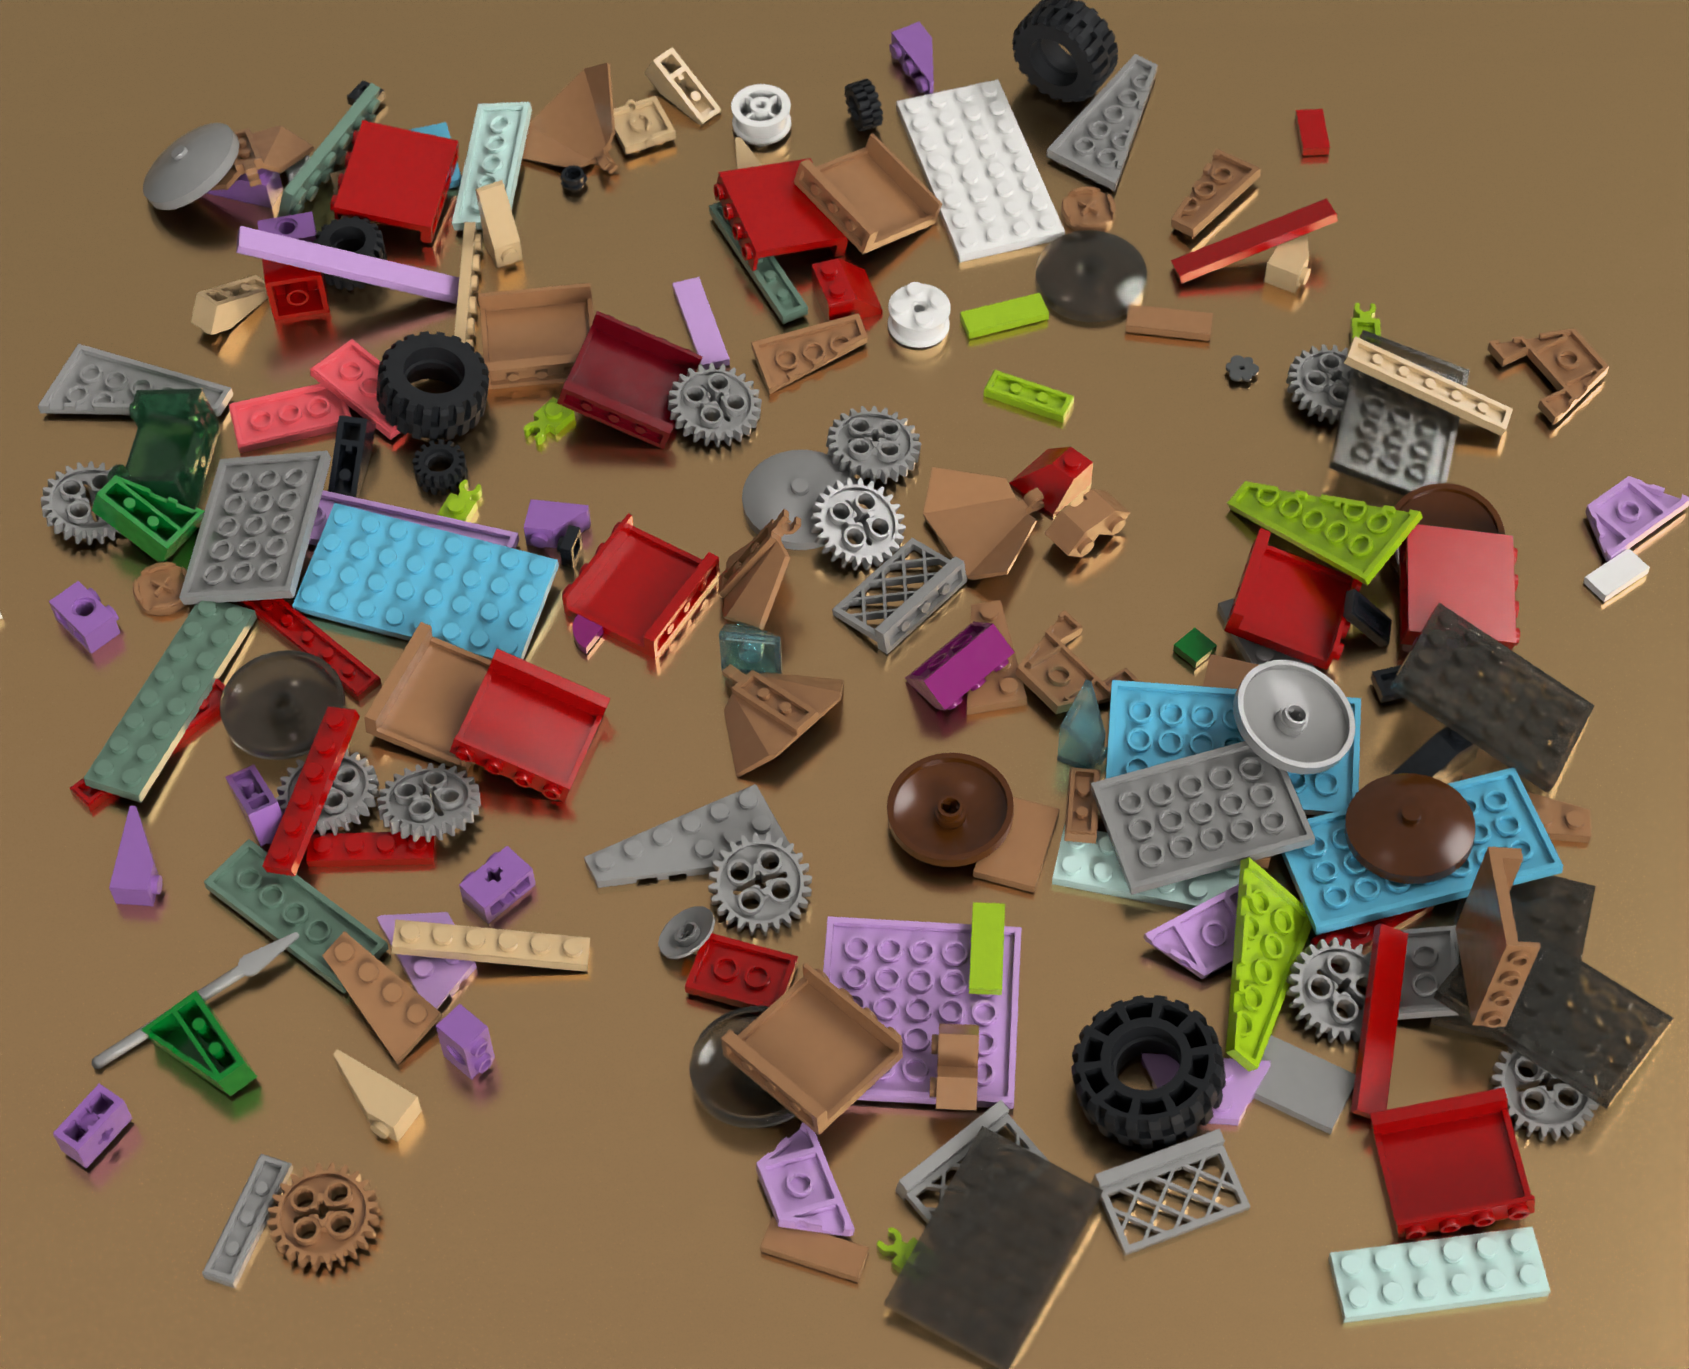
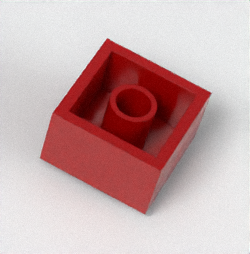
(294, 290)

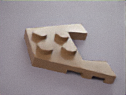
(1563, 359)
(1058, 673)

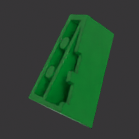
(146, 519)
(201, 1043)

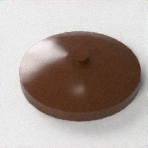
(1449, 507)
(950, 809)
(1410, 828)

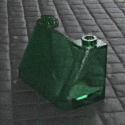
(171, 443)

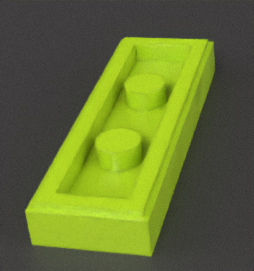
(1004, 315)
(1028, 396)
(987, 948)

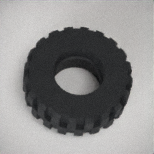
(1158, 1113)

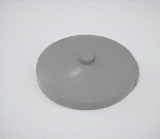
(191, 166)
(790, 483)
(1294, 717)

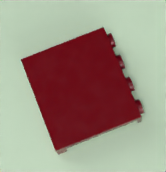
(626, 379)

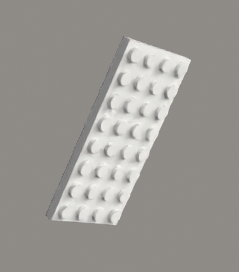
(979, 170)

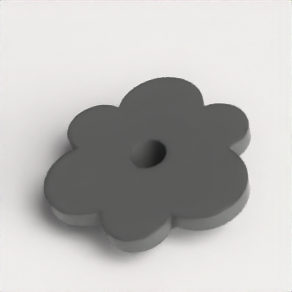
(1241, 368)

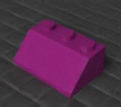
(961, 665)

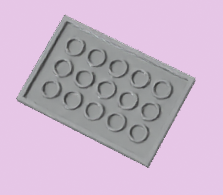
(256, 528)
(1199, 816)

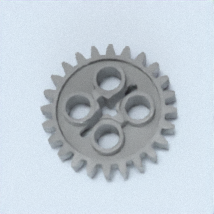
(1320, 381)
(718, 397)
(873, 444)
(69, 510)
(857, 523)
(348, 797)
(412, 813)
(771, 909)
(1321, 1010)
(1553, 1114)

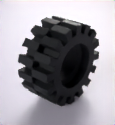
(863, 105)
(438, 454)

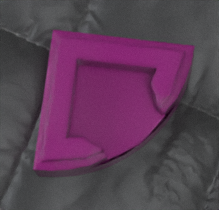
(586, 633)

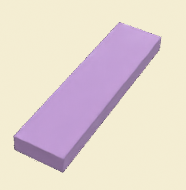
(700, 322)

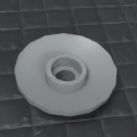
(686, 932)

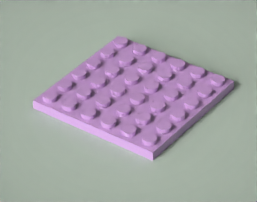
(920, 978)

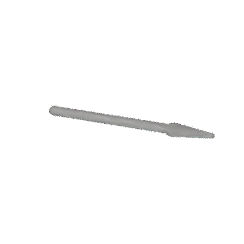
(247, 966)

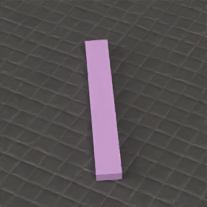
(347, 264)

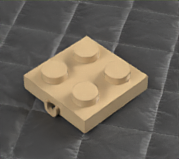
(642, 125)

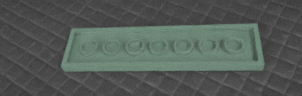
(169, 699)

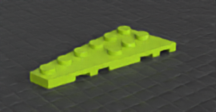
(1332, 528)
(1267, 940)

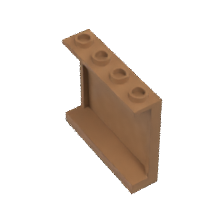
(869, 195)
(534, 333)
(427, 697)
(1488, 942)
(815, 1050)

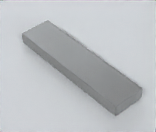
(247, 1221)

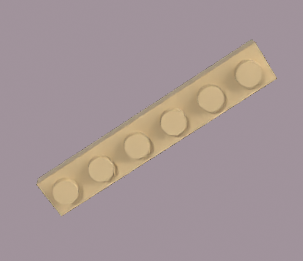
(468, 283)
(1428, 386)
(490, 945)

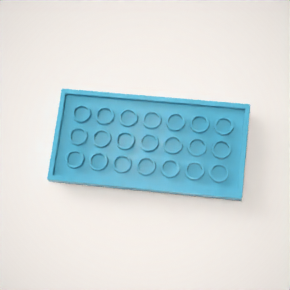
(402, 573)
(1175, 721)
(1344, 893)

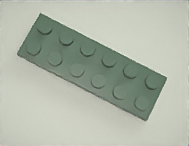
(328, 154)
(288, 905)

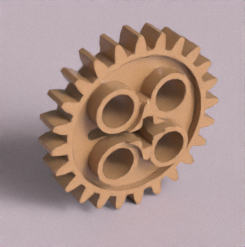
(325, 1244)

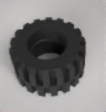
(352, 236)

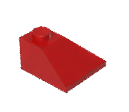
(1059, 476)

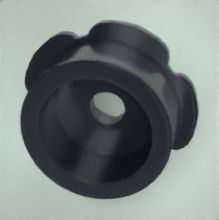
(573, 178)

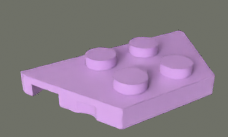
(1630, 514)
(1202, 936)
(429, 976)
(1236, 1094)
(803, 1186)

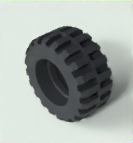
(1049, 65)
(431, 413)

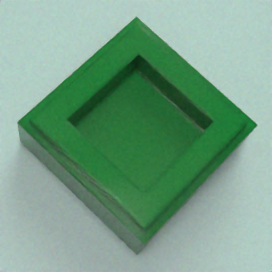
(1195, 647)

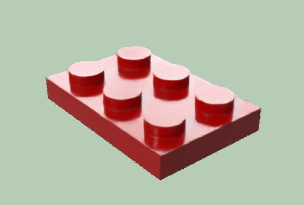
(740, 972)

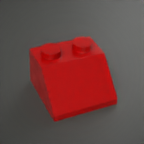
(844, 290)

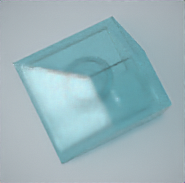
(750, 649)
(1083, 732)

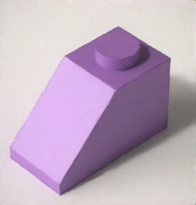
(551, 519)

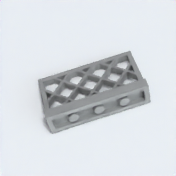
(917, 604)
(952, 1153)
(1162, 1163)

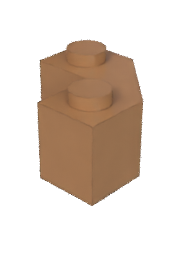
(1078, 527)
(957, 1066)

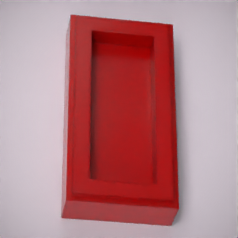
(1312, 132)

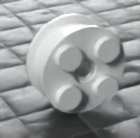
(761, 114)
(918, 315)

